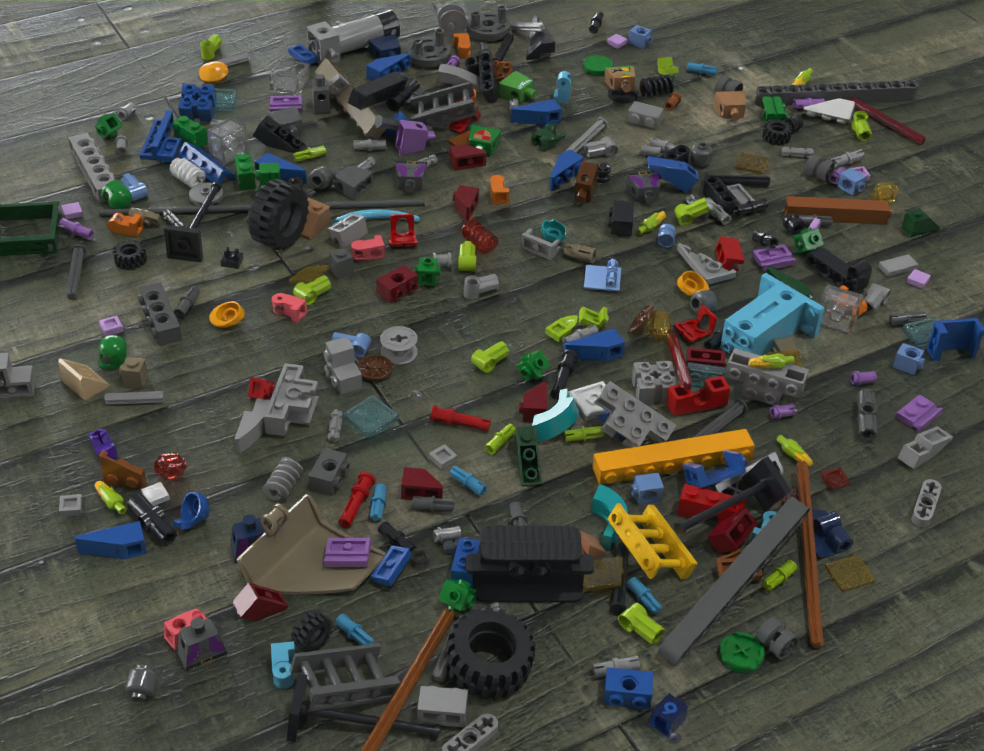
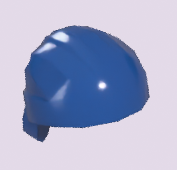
(193, 510)

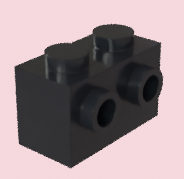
(621, 218)

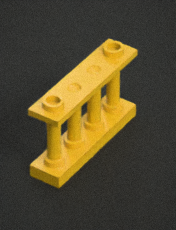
(663, 536)

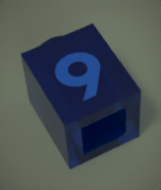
(669, 715)

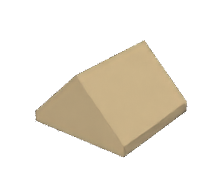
(81, 379)

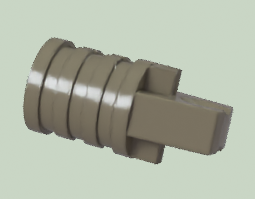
(148, 217)
(581, 252)

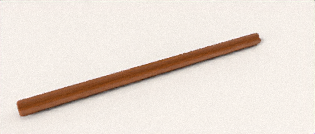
(809, 555)
(409, 682)

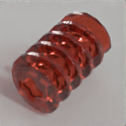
(479, 236)

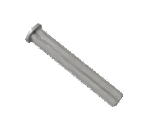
(600, 124)

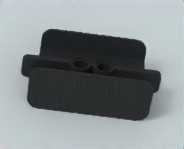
(529, 564)

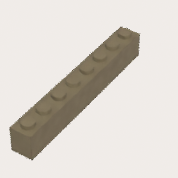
(364, 118)

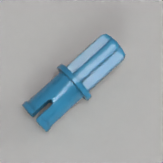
(702, 69)
(468, 481)
(378, 502)
(644, 595)
(353, 630)

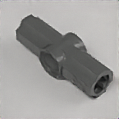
(867, 414)

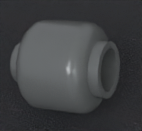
(701, 154)
(321, 177)
(703, 297)
(141, 683)

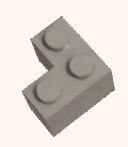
(342, 366)
(15, 380)

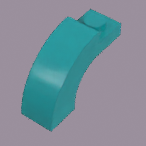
(558, 418)
(603, 504)

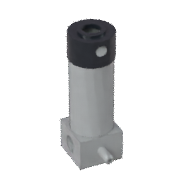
(332, 41)

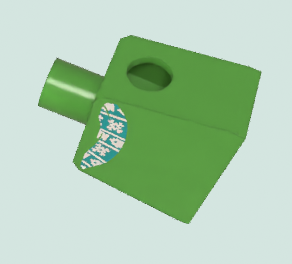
(516, 87)

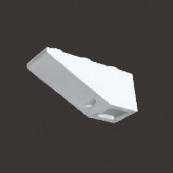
(834, 109)

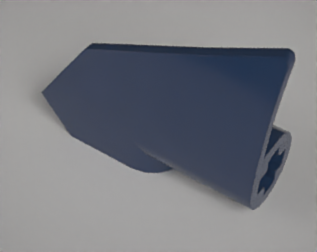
(829, 534)

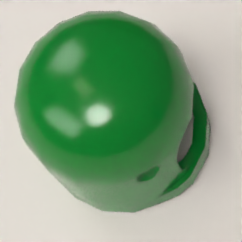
(118, 193)
(114, 348)

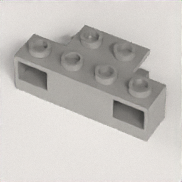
(764, 383)
(291, 401)
(632, 417)

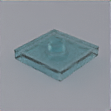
(370, 416)

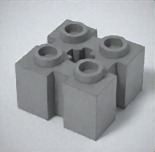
(653, 381)

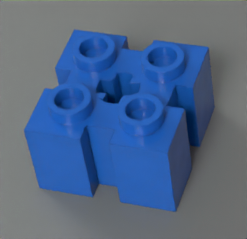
(198, 102)

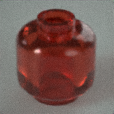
(170, 466)

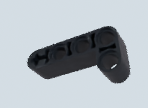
(485, 67)
(838, 272)

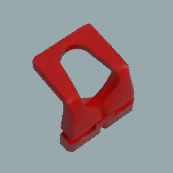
(407, 239)
(689, 328)

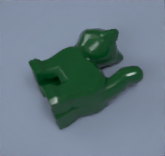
(547, 137)

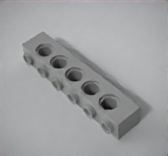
(91, 163)

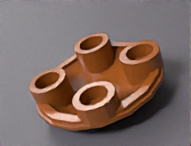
(504, 69)

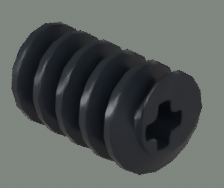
(656, 84)

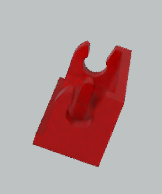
(729, 253)

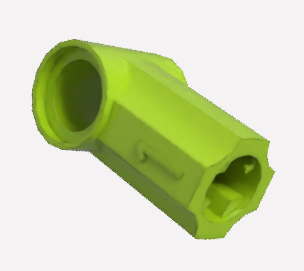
(209, 47)
(861, 126)
(686, 213)
(467, 257)
(312, 290)
(487, 359)
(637, 620)

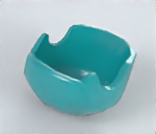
(553, 231)

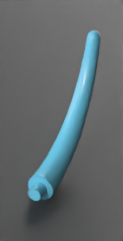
(374, 214)

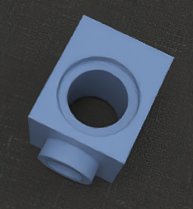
(639, 37)
(851, 181)
(909, 359)
(647, 488)

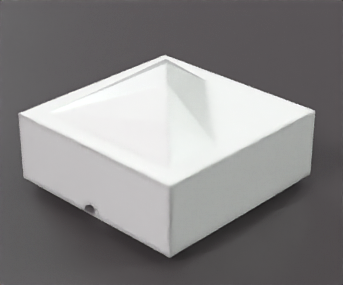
(155, 494)

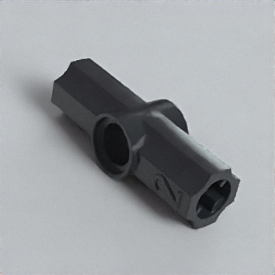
(152, 519)

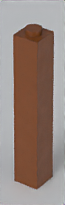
(840, 209)

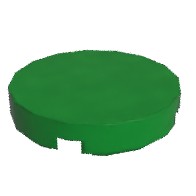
(597, 65)
(741, 652)

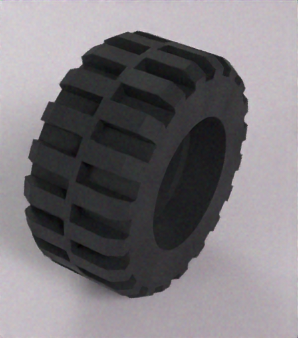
(278, 214)
(485, 677)

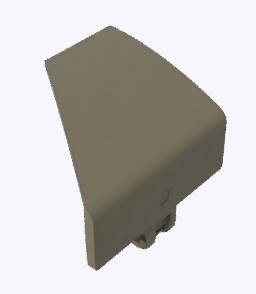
(293, 553)

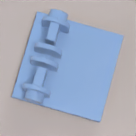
(603, 277)

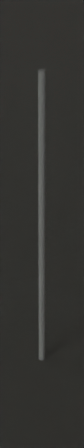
(242, 208)

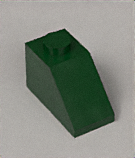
(918, 223)

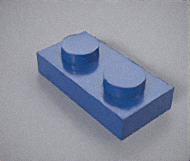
(303, 54)
(169, 149)
(391, 565)

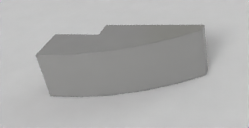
(457, 76)
(251, 426)
(924, 447)

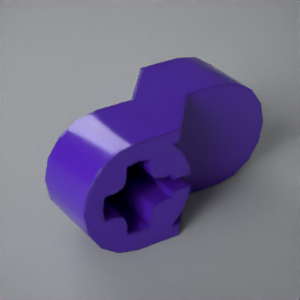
(101, 441)

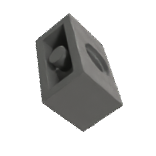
(328, 471)

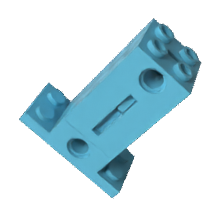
(772, 315)

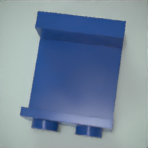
(955, 335)
(696, 474)

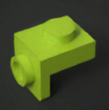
(665, 66)
(588, 317)

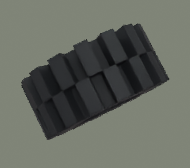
(777, 132)
(130, 254)
(312, 631)

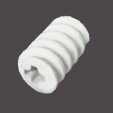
(187, 172)

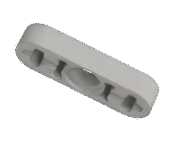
(925, 496)
(474, 729)

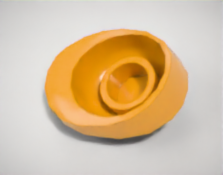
(213, 72)
(691, 282)
(227, 315)

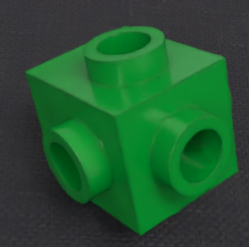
(108, 126)
(808, 240)
(427, 271)
(533, 365)
(457, 595)

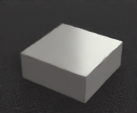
(338, 84)
(443, 457)
(70, 505)

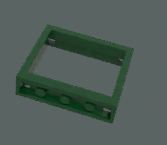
(31, 244)

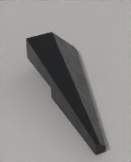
(539, 42)

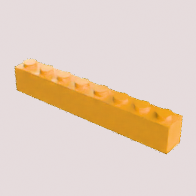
(670, 456)

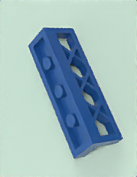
(161, 132)
(214, 170)

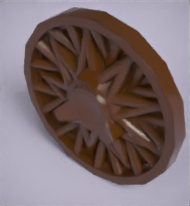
(641, 319)
(375, 367)

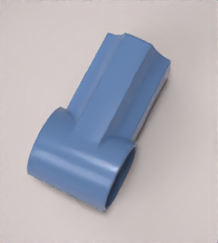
(137, 189)
(360, 342)

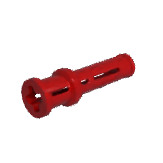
(451, 417)
(359, 493)

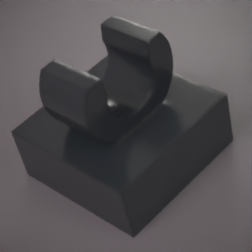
(232, 259)

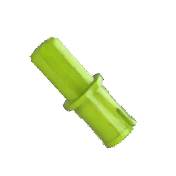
(310, 153)
(583, 434)
(500, 439)
(780, 575)

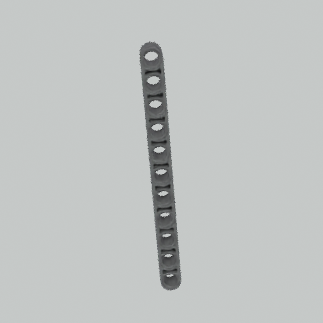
(865, 91)
(733, 581)

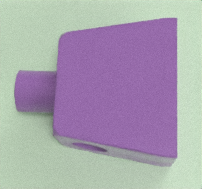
(412, 137)

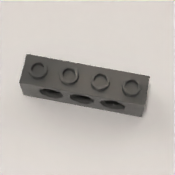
(160, 314)

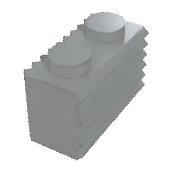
(645, 115)

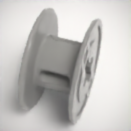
(452, 19)
(399, 345)

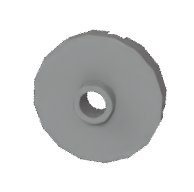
(199, 193)

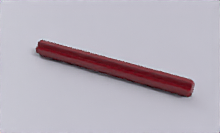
(889, 122)
(679, 361)

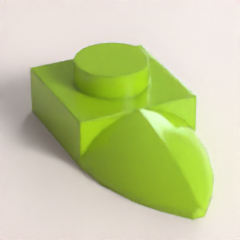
(561, 327)

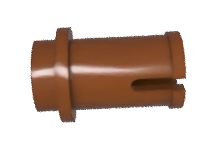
(675, 98)

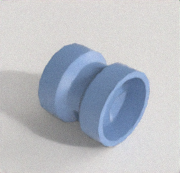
(666, 235)

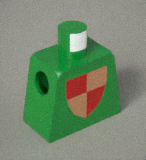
(485, 138)

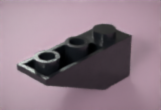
(276, 136)

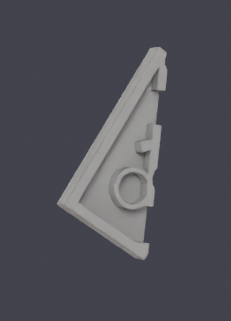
(705, 266)

